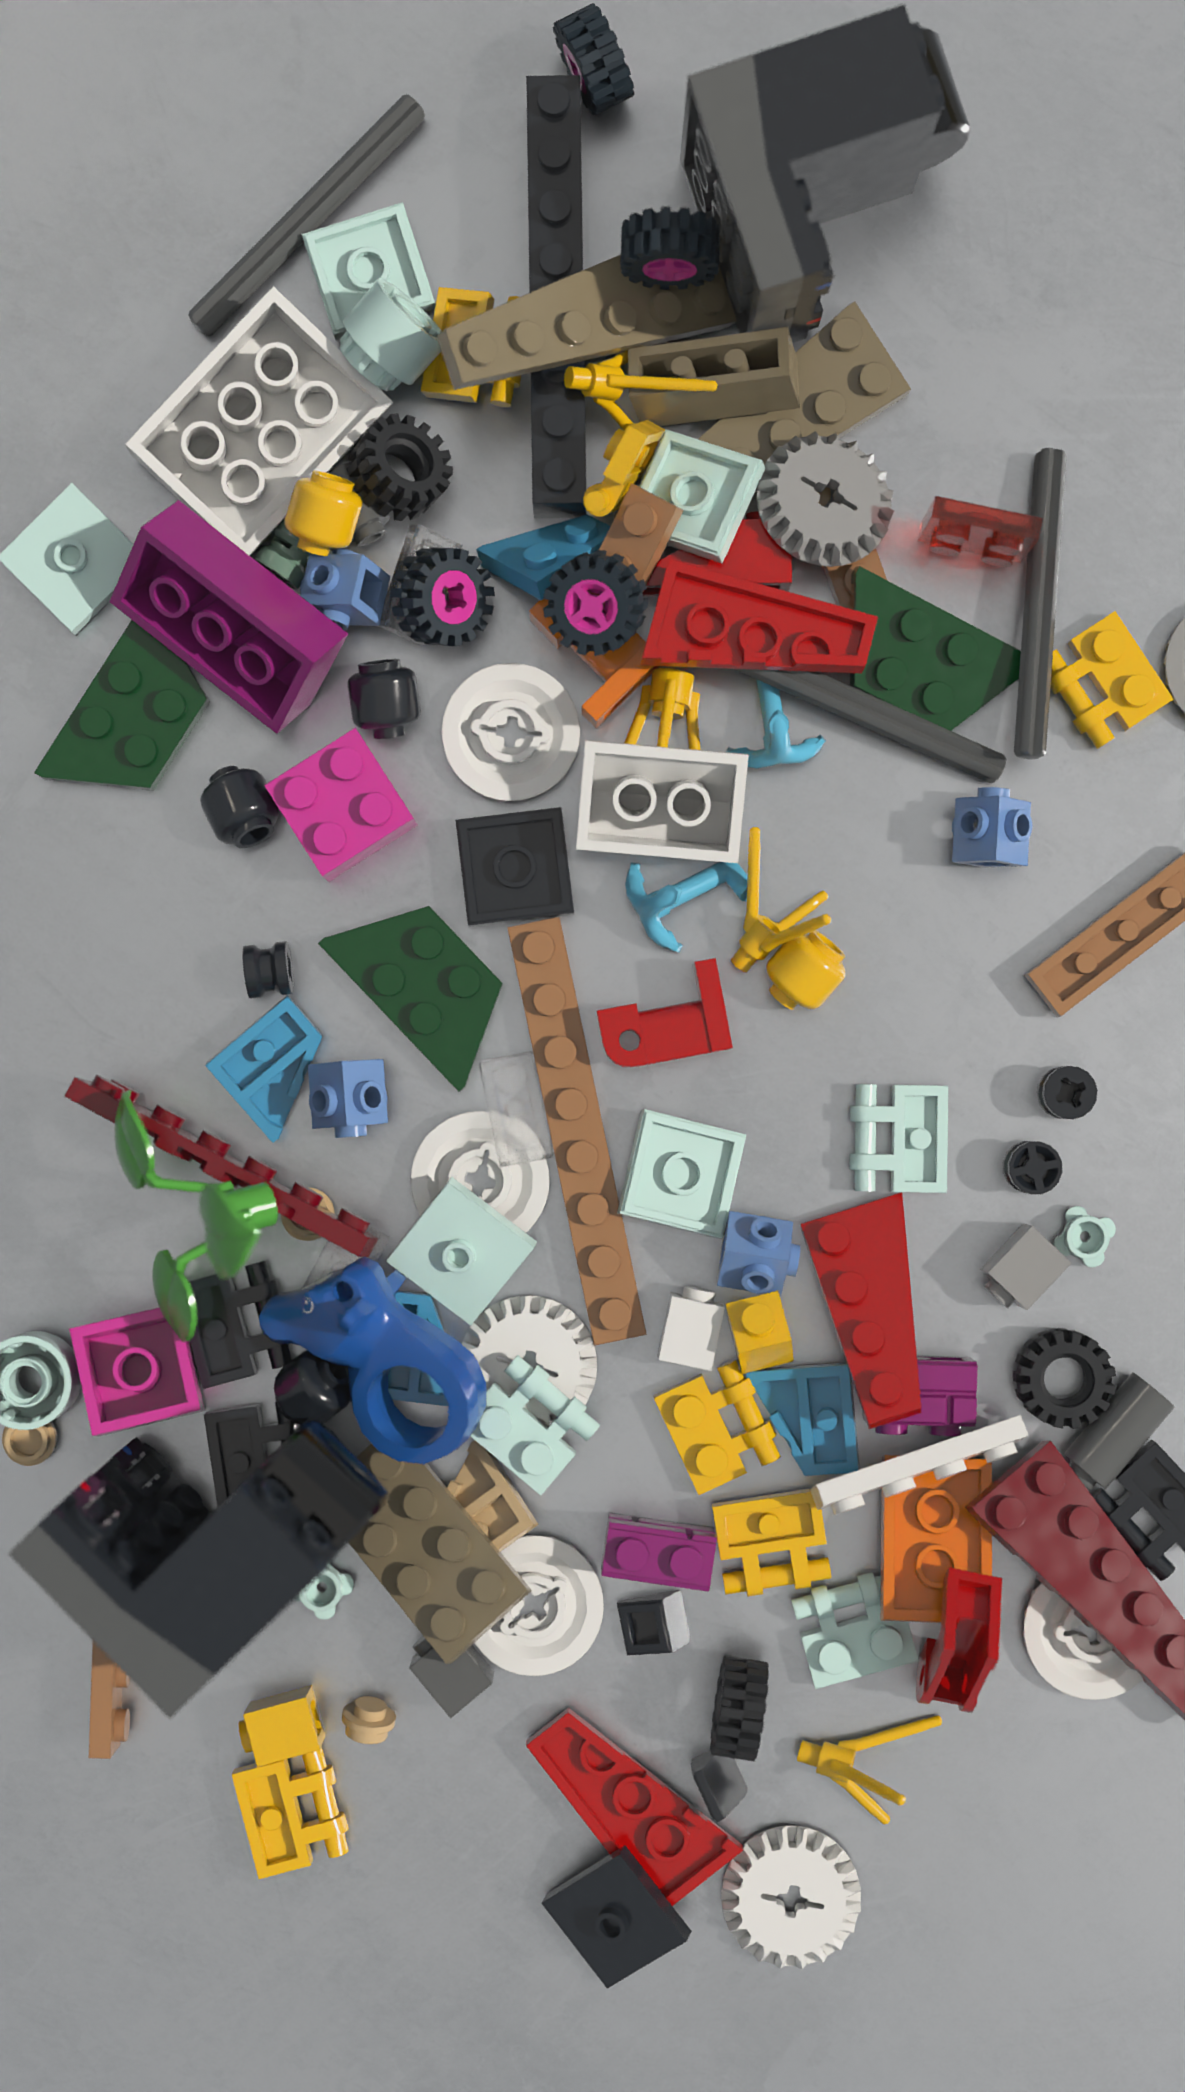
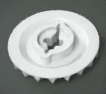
(488, 702)
(459, 1148)
(540, 1327)
(572, 1610)
(1067, 1656)
(768, 1868)

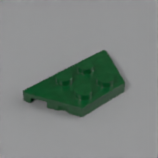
(928, 656)
(128, 718)
(423, 984)

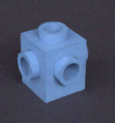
(346, 588)
(991, 829)
(347, 1096)
(757, 1253)

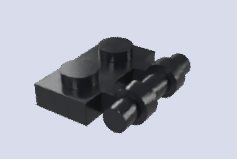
(220, 1335)
(239, 1444)
(1159, 1488)

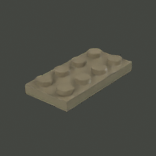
(435, 1558)

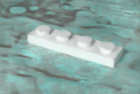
(942, 1458)

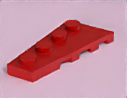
(741, 624)
(867, 1290)
(631, 1806)

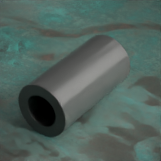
(1118, 1433)

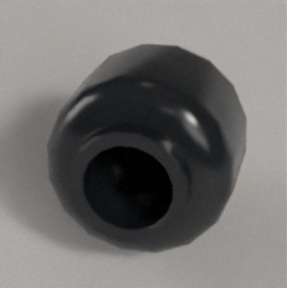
(384, 697)
(239, 807)
(311, 1389)

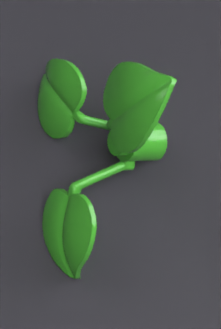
(228, 1216)

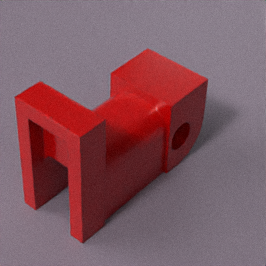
(670, 1030)
(968, 1644)

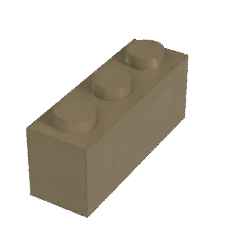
(751, 369)

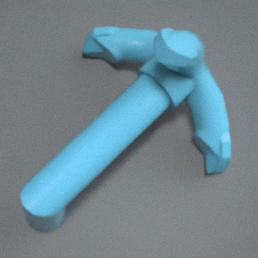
(776, 739)
(660, 902)

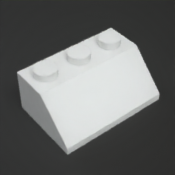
(661, 801)

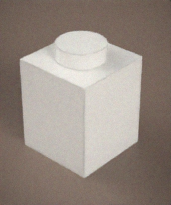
(691, 1328)

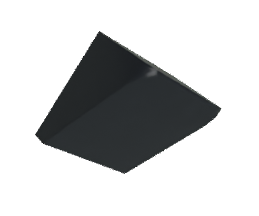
(654, 1623)
(718, 1783)

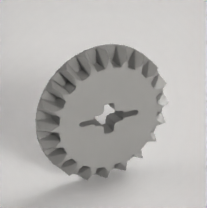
(806, 528)

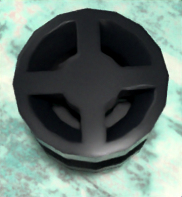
(268, 970)
(1057, 1096)
(1042, 1165)

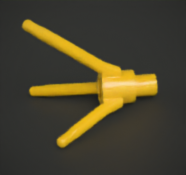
(607, 380)
(762, 933)
(838, 1762)

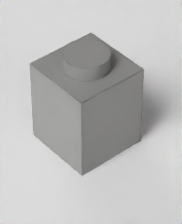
(1023, 1268)

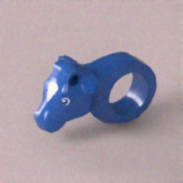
(360, 1325)

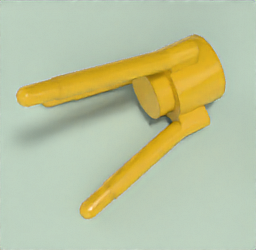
(670, 697)

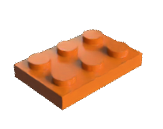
(926, 1535)

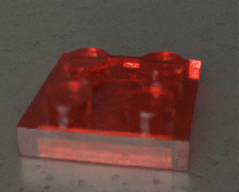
(979, 529)

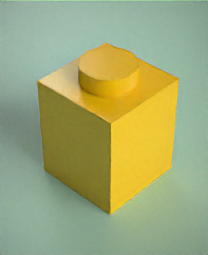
(760, 1332)
(282, 1726)

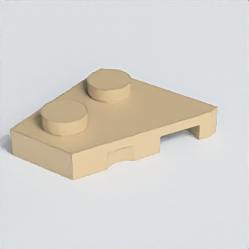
(491, 1498)

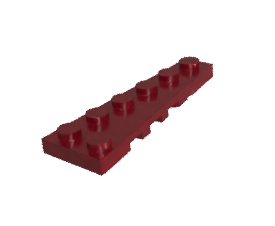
(164, 1125)
(1079, 1554)

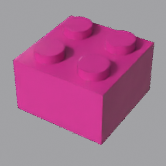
(341, 805)
(135, 1372)

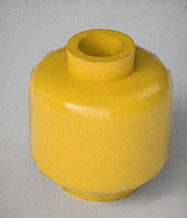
(323, 512)
(806, 971)

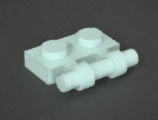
(918, 1138)
(520, 1438)
(855, 1645)

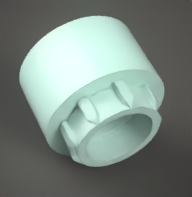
(389, 337)
(58, 1373)

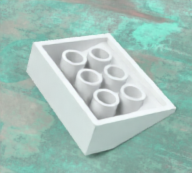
(257, 421)

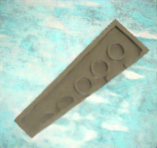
(579, 321)
(841, 385)

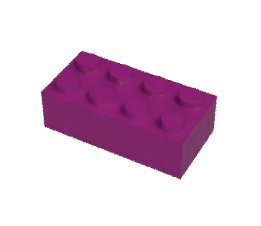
(227, 616)

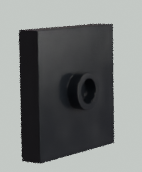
(514, 866)
(616, 1917)

